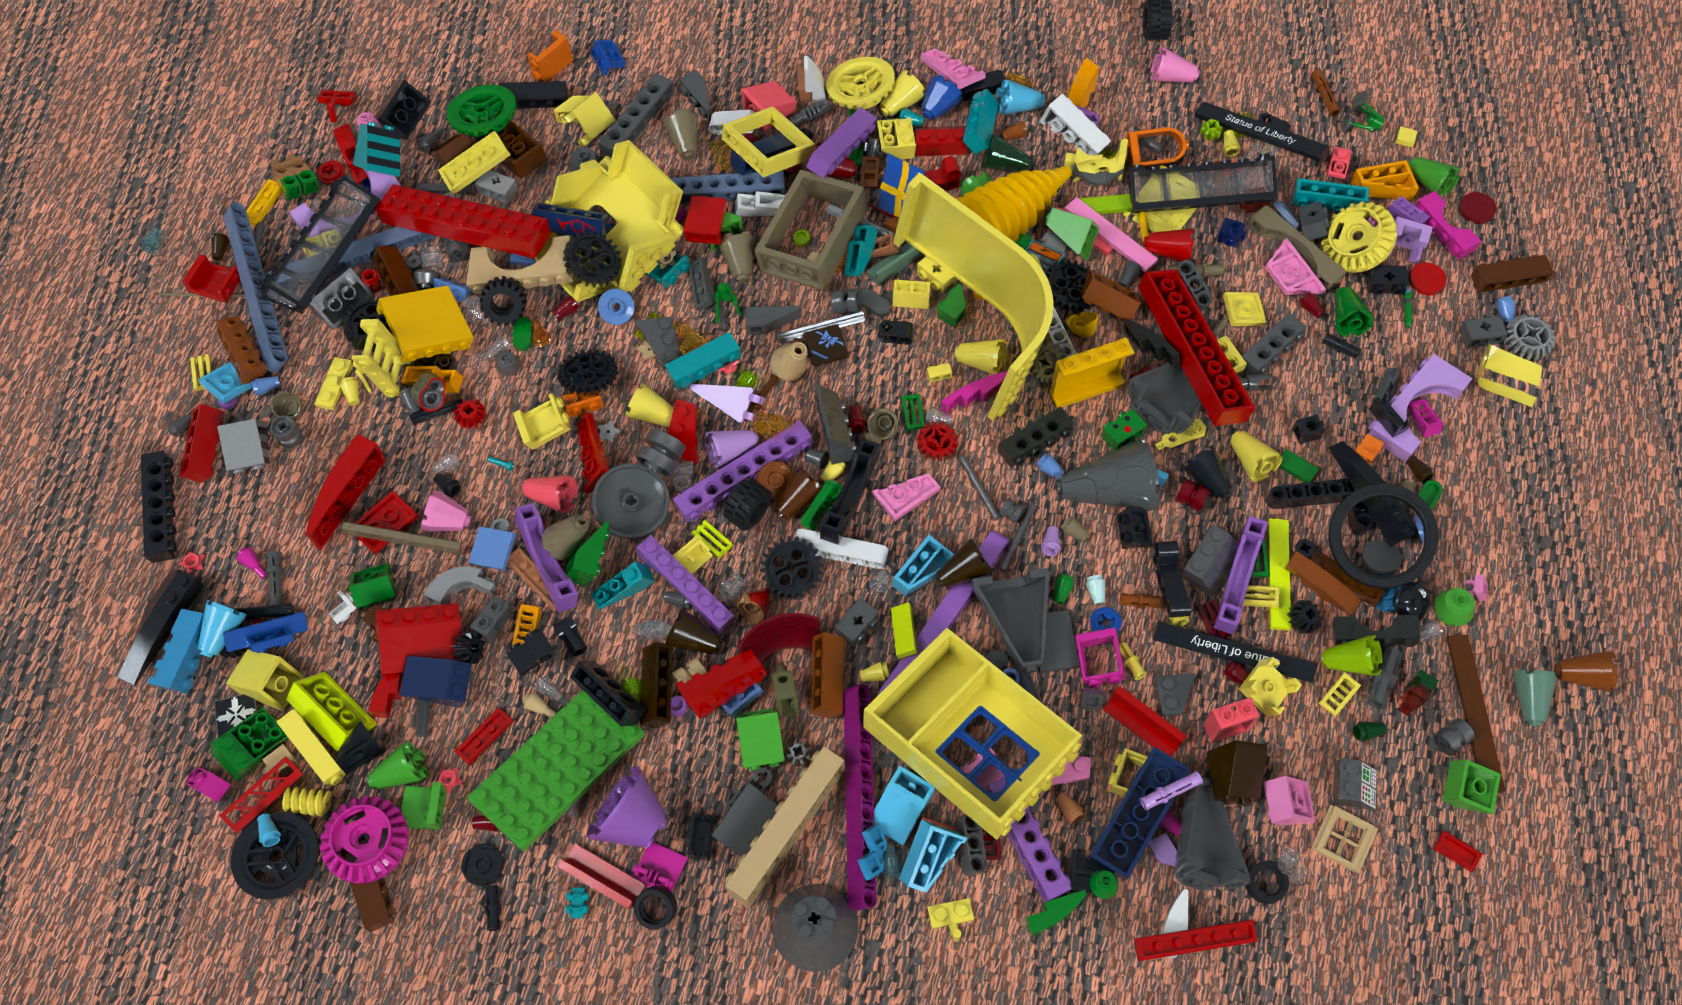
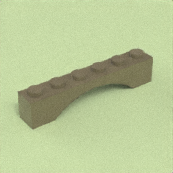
(1271, 225)

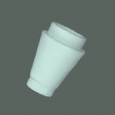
(1096, 588)

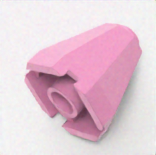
(444, 514)

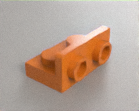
(579, 404)

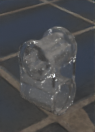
(683, 475)

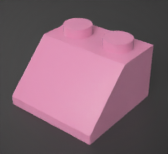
(1289, 801)

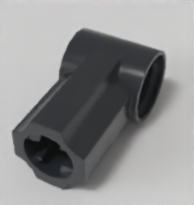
(569, 634)

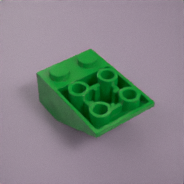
(584, 563)
(248, 743)

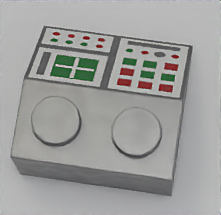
(1354, 784)

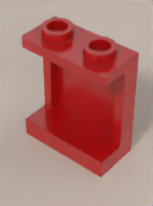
(705, 219)
(211, 280)

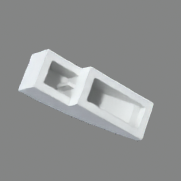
(814, 80)
(758, 205)
(1177, 916)

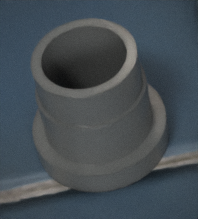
(817, 458)

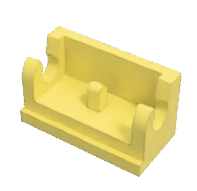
(911, 294)
(693, 554)

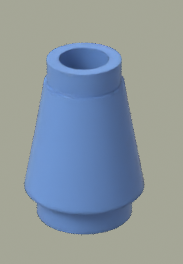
(1506, 308)
(264, 385)
(1050, 466)

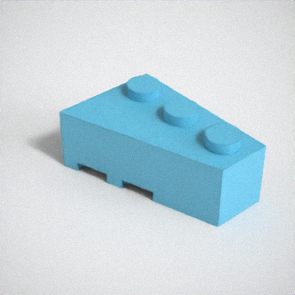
(921, 566)
(929, 854)

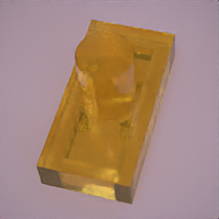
(692, 338)

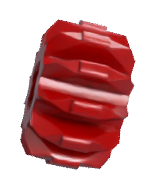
(463, 415)

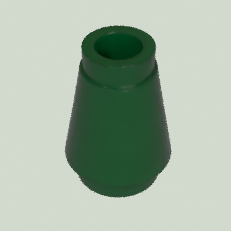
(1368, 730)

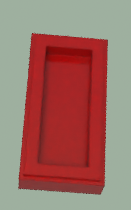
(1457, 851)

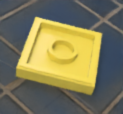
(1244, 309)

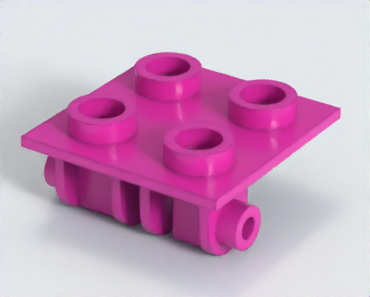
(659, 867)

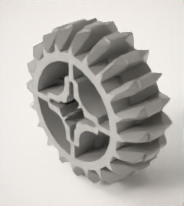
(1529, 333)

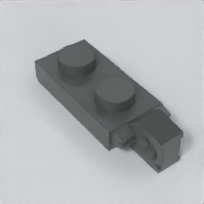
(1388, 384)

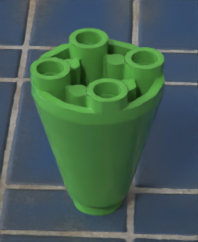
(401, 767)

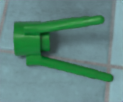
(726, 294)

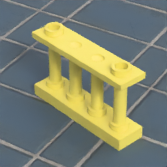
(385, 343)

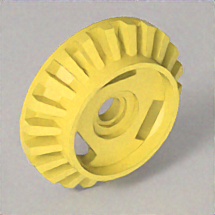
(861, 69)
(1378, 239)

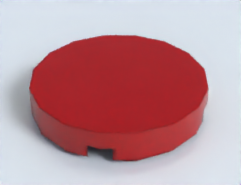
(1427, 278)

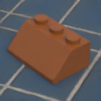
(1110, 296)

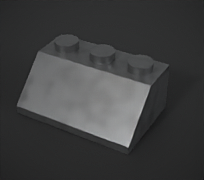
(338, 295)
(1211, 561)

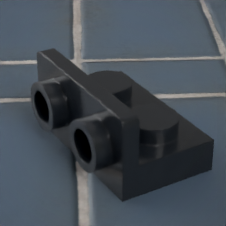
(1134, 528)

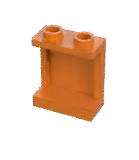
(552, 59)

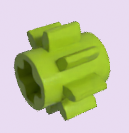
(1211, 130)

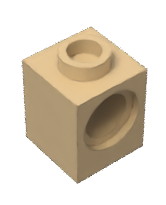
(274, 757)

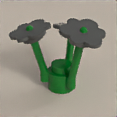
(1374, 119)

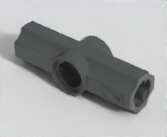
(1386, 680)

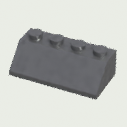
(834, 425)

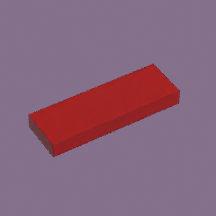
(484, 736)

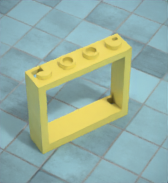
(765, 166)

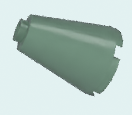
(1535, 694)

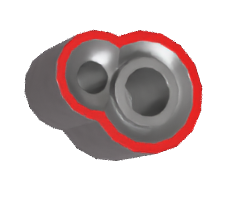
(428, 392)

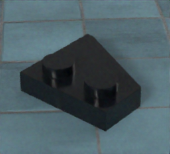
(357, 749)

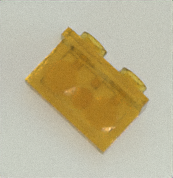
(766, 422)

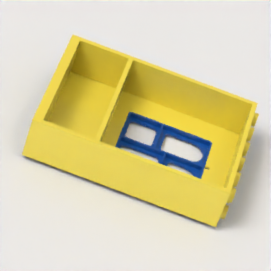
(935, 703)

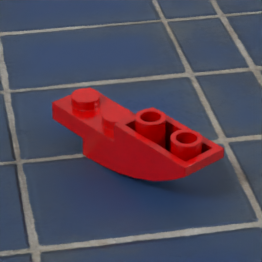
(347, 144)

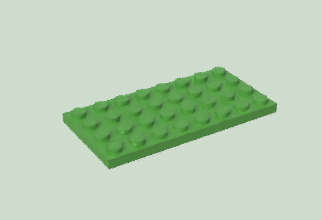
(553, 770)

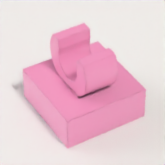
(1480, 587)

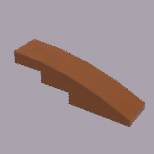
(1323, 583)

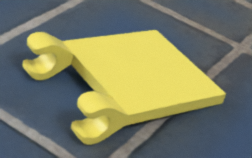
(591, 116)

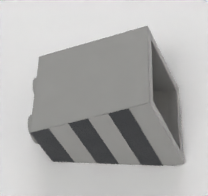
(244, 445)

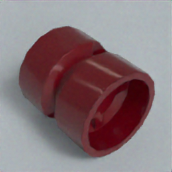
(1192, 495)

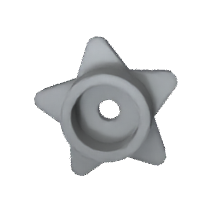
(608, 427)

